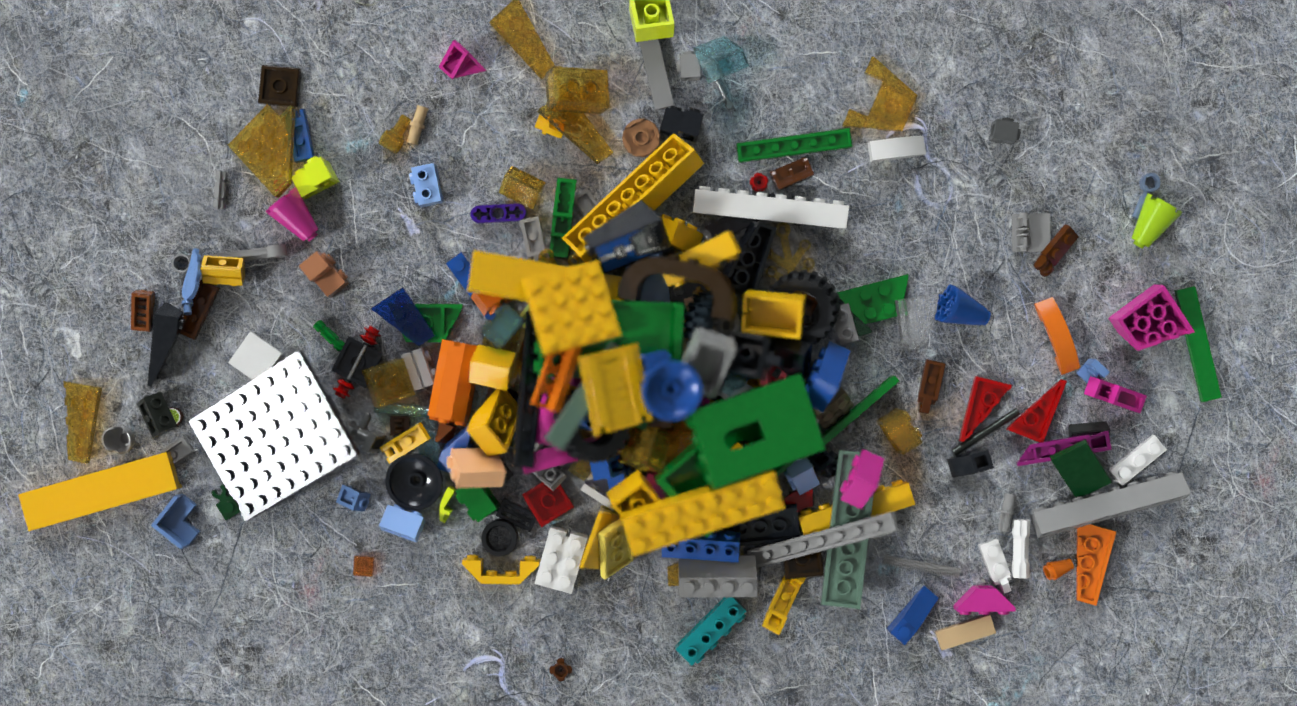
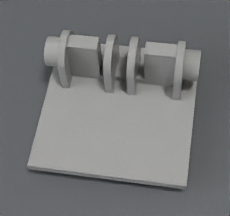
(1030, 232)

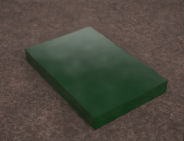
(1080, 469)

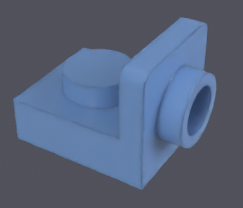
(1092, 368)
(353, 498)

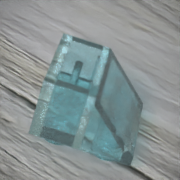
(720, 58)

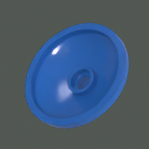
(681, 399)

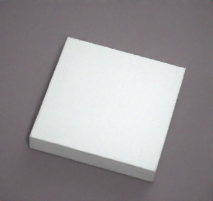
(255, 356)

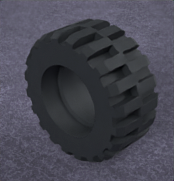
(822, 292)
(598, 451)

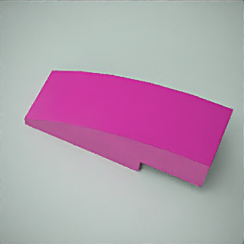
(1115, 394)

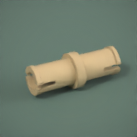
(417, 125)

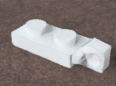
(996, 564)

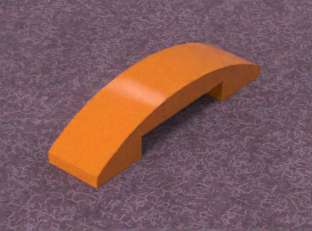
(1058, 334)

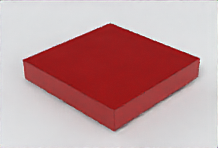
(547, 504)

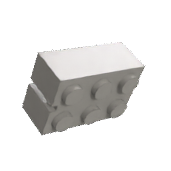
(710, 358)

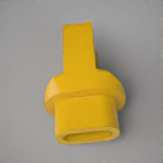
(547, 127)

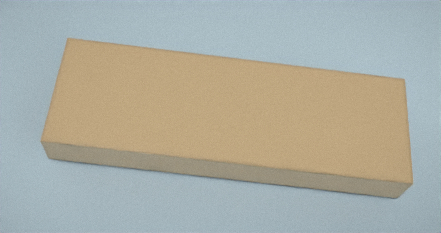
(965, 632)

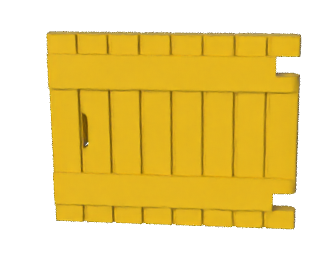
(614, 388)

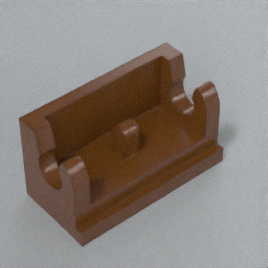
(791, 174)

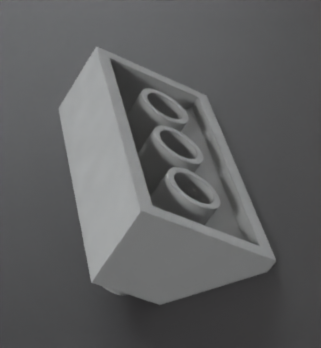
(718, 578)

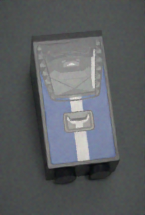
(627, 238)

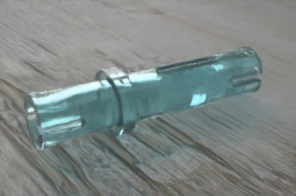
(404, 409)

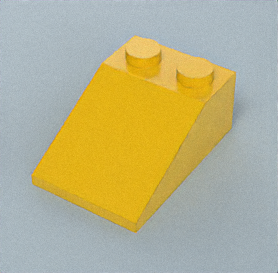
(495, 423)

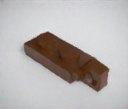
(930, 384)

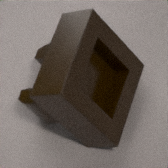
(399, 424)

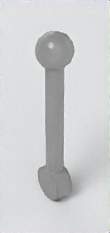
(729, 105)

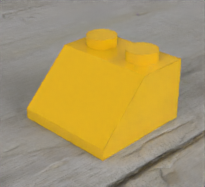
(632, 493)

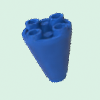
(960, 308)

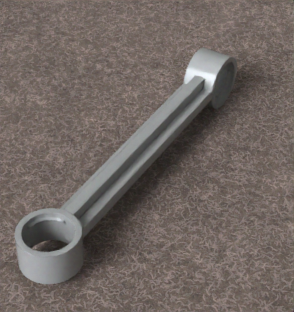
(271, 251)

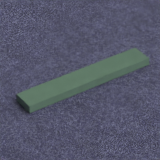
(571, 415)

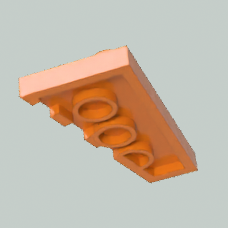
(1093, 554)

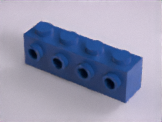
(716, 547)

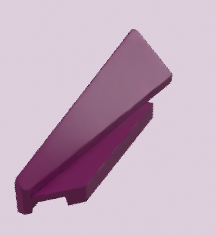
(1042, 451)

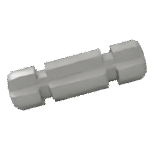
(220, 190)

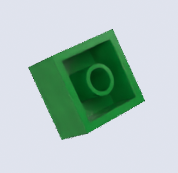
(478, 500)

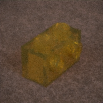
(522, 187)

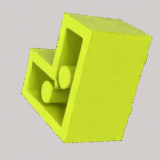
(314, 177)

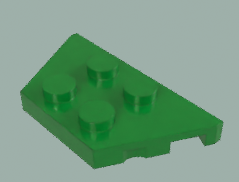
(875, 300)
(440, 319)

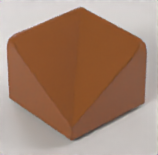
(445, 433)

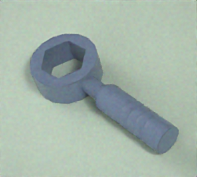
(1146, 190)

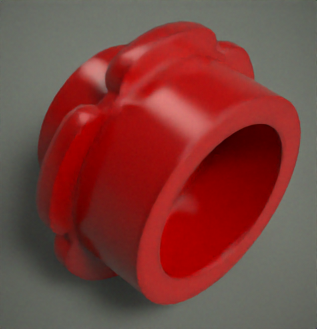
(759, 177)

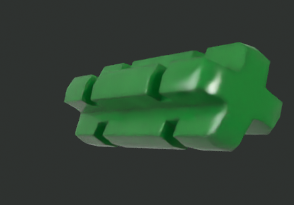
(328, 335)

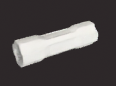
(1020, 561)

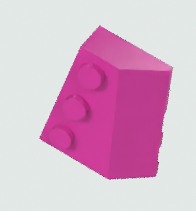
(1150, 319)

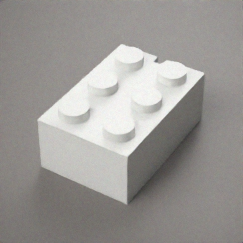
(561, 559)

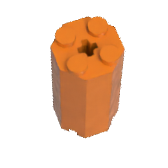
(451, 389)

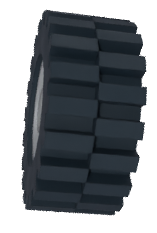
(701, 316)

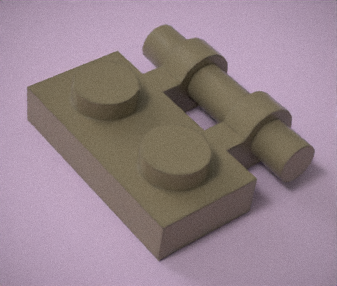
(836, 408)

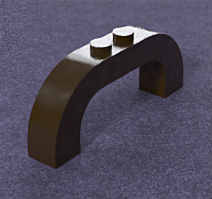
(723, 291)

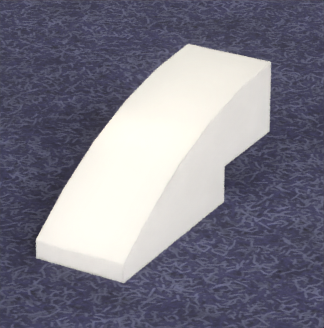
(896, 148)

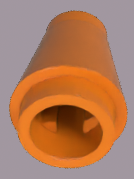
(1056, 569)

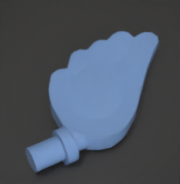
(191, 281)

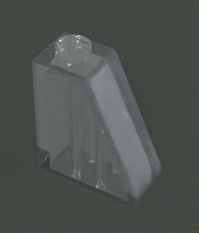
(915, 319)

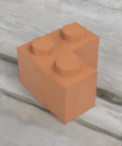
(323, 272)

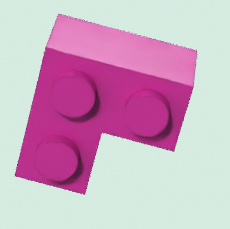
(862, 479)

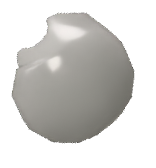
(118, 439)

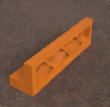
(559, 386)

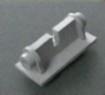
(845, 325)

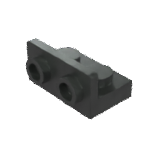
(156, 414)

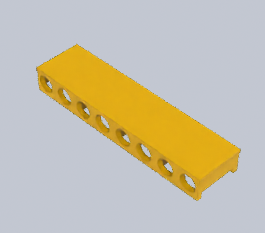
(502, 276)
(99, 491)

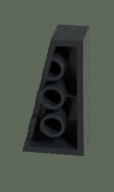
(748, 268)

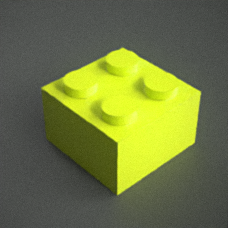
(651, 19)

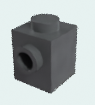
(1004, 131)

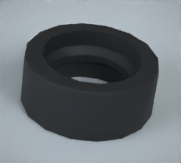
(495, 551)

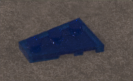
(404, 315)

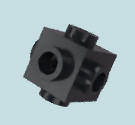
(825, 463)

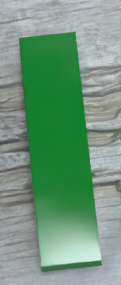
(562, 216)

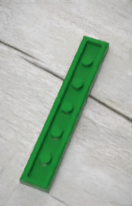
(794, 145)
(1198, 345)
(859, 409)

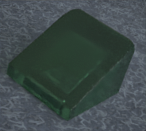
(861, 328)

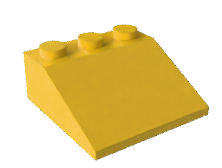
(591, 556)

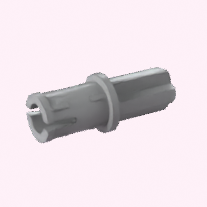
(1006, 512)

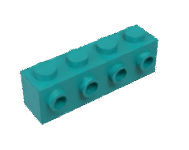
(710, 629)

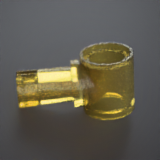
(393, 138)

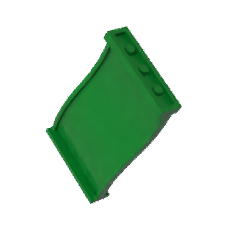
(647, 323)

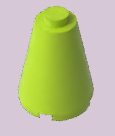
(1153, 221)

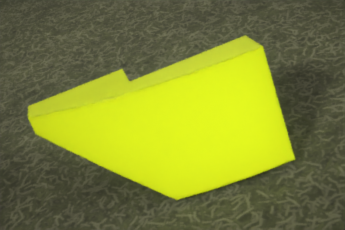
(445, 511)

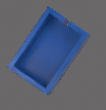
(826, 375)

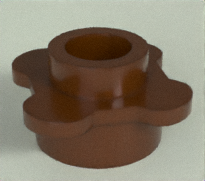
(560, 675)

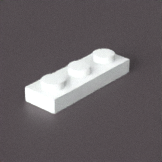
(1137, 460)

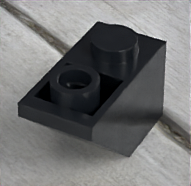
(970, 463)

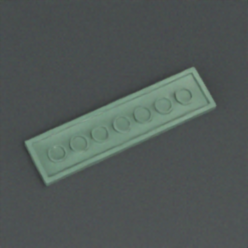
(845, 563)

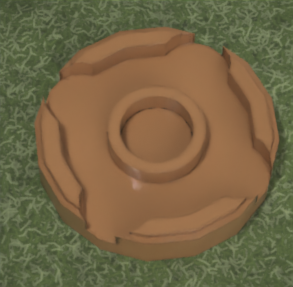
(641, 138)

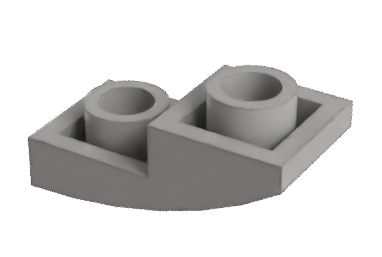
(551, 477)

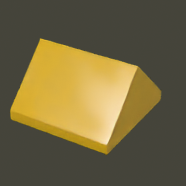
(491, 367)

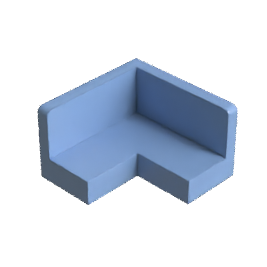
(173, 522)

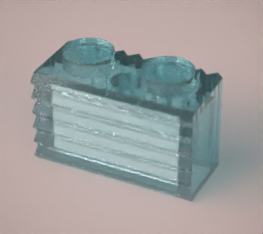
(502, 326)

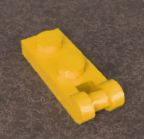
(405, 442)

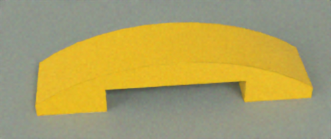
(781, 604)

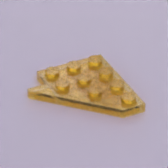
(268, 148)

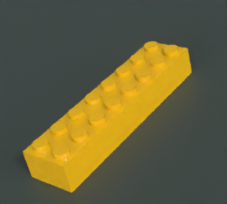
(650, 182)
(700, 512)

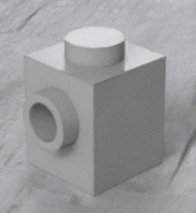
(688, 66)

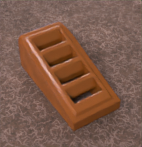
(135, 302)

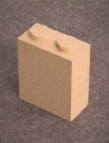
(475, 469)

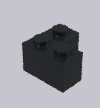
(683, 124)

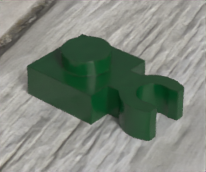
(227, 504)

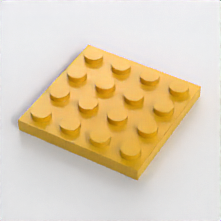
(571, 307)

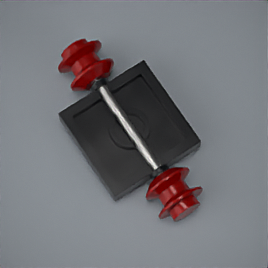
(354, 358)

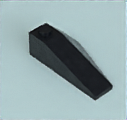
(166, 329)

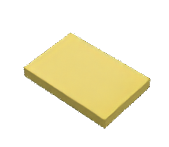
(613, 549)

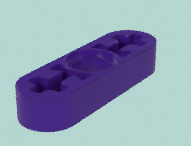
(484, 219)

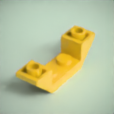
(475, 567)

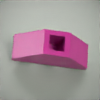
(983, 600)

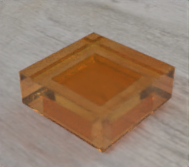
(363, 566)

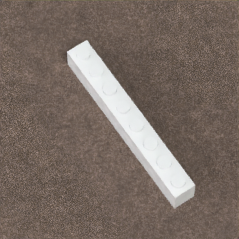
(769, 208)

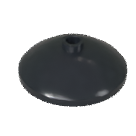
(406, 490)

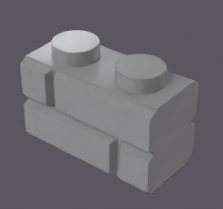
(419, 368)

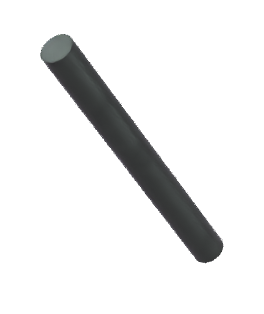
(986, 431)

